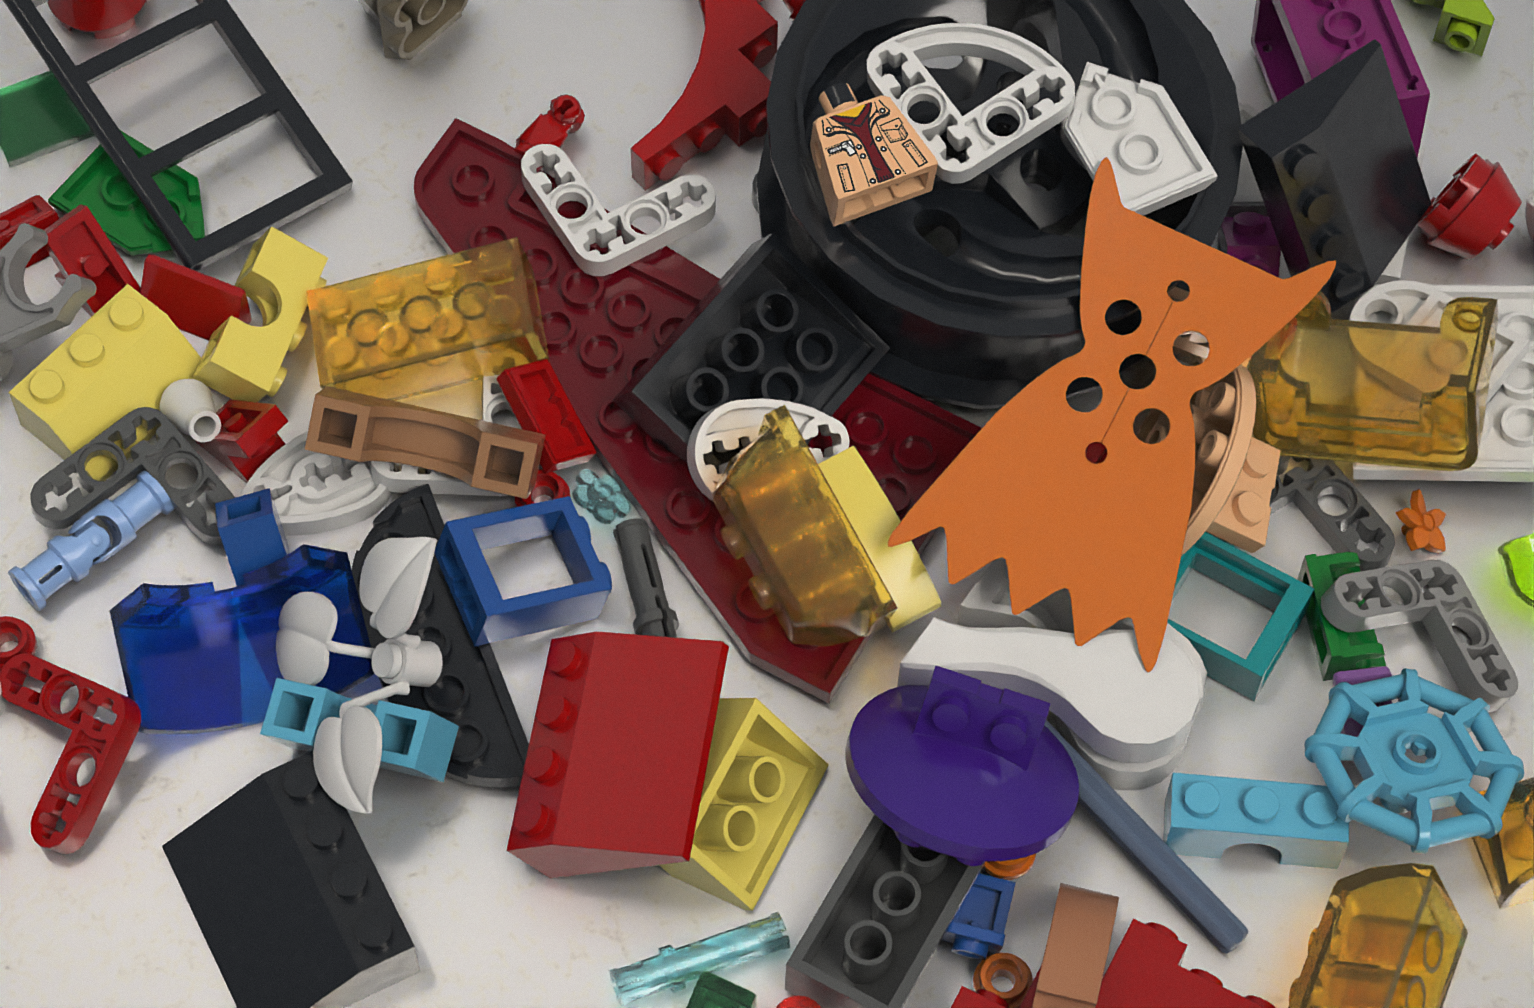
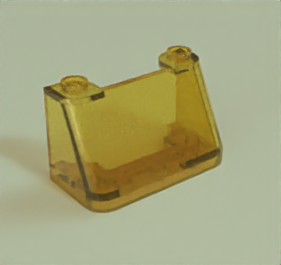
(1377, 387)

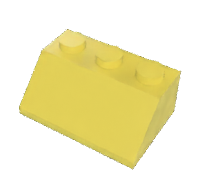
(101, 374)
(749, 802)

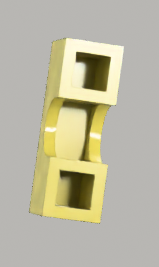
(248, 359)

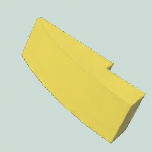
(874, 523)

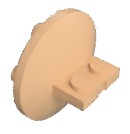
(1231, 466)

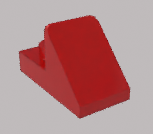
(83, 249)
(246, 436)

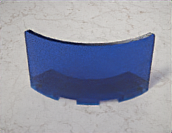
(210, 655)

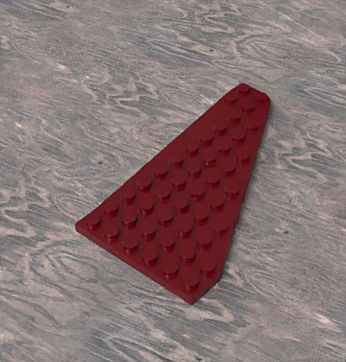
(602, 336)

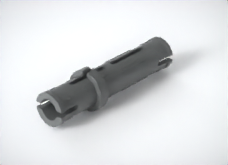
(644, 580)

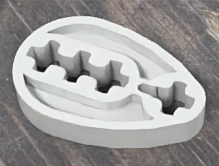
(742, 421)
(312, 511)

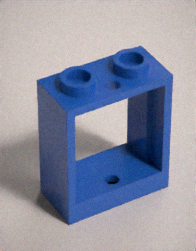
(475, 590)

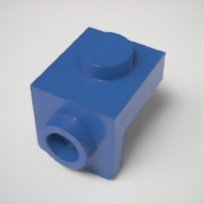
(981, 918)

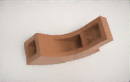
(1076, 949)

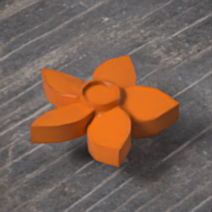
(1422, 526)

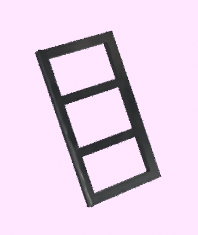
(138, 172)

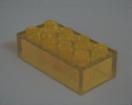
(429, 323)

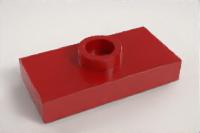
(546, 409)

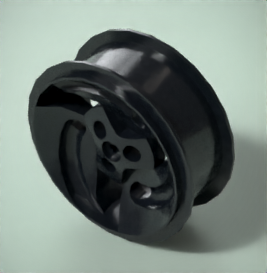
(1009, 295)

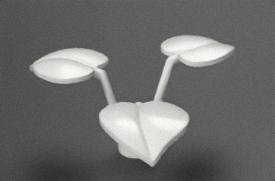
(392, 588)

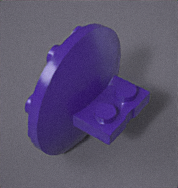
(963, 768)

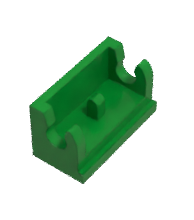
(1333, 647)

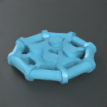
(1407, 784)

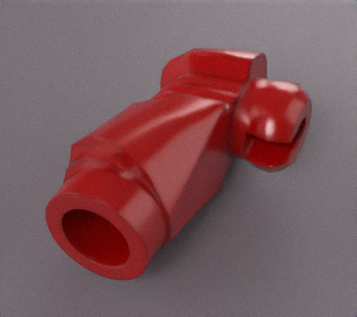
(552, 128)

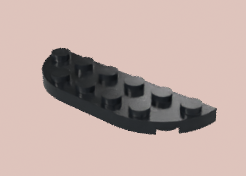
(471, 688)

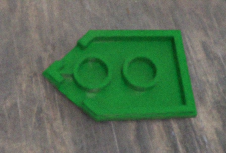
(117, 208)

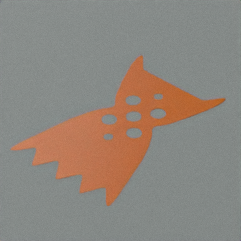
(1117, 524)

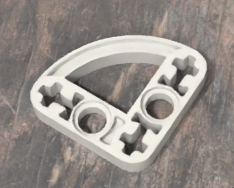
(971, 130)

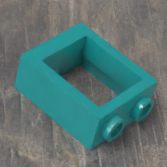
(1259, 582)

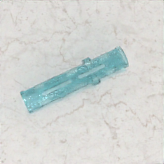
(683, 964)

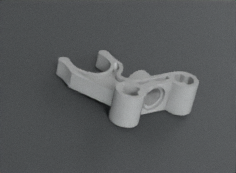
(19, 317)

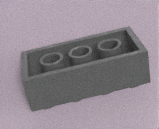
(878, 923)

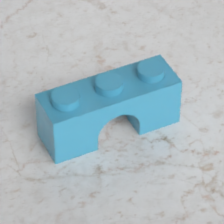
(412, 738)
(1217, 812)

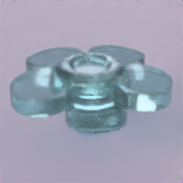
(600, 496)

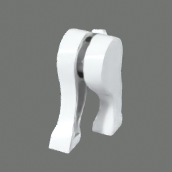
(1103, 699)

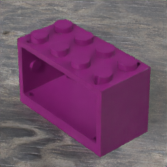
(1316, 34)

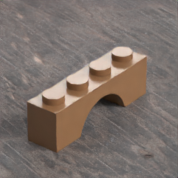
(402, 433)

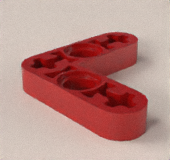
(88, 739)

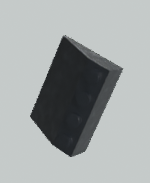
(1339, 173)
(755, 335)
(290, 896)

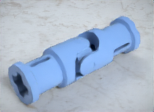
(89, 543)

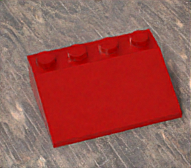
(617, 753)

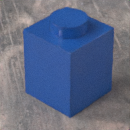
(251, 532)

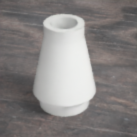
(191, 409)

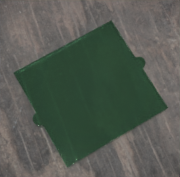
(38, 119)

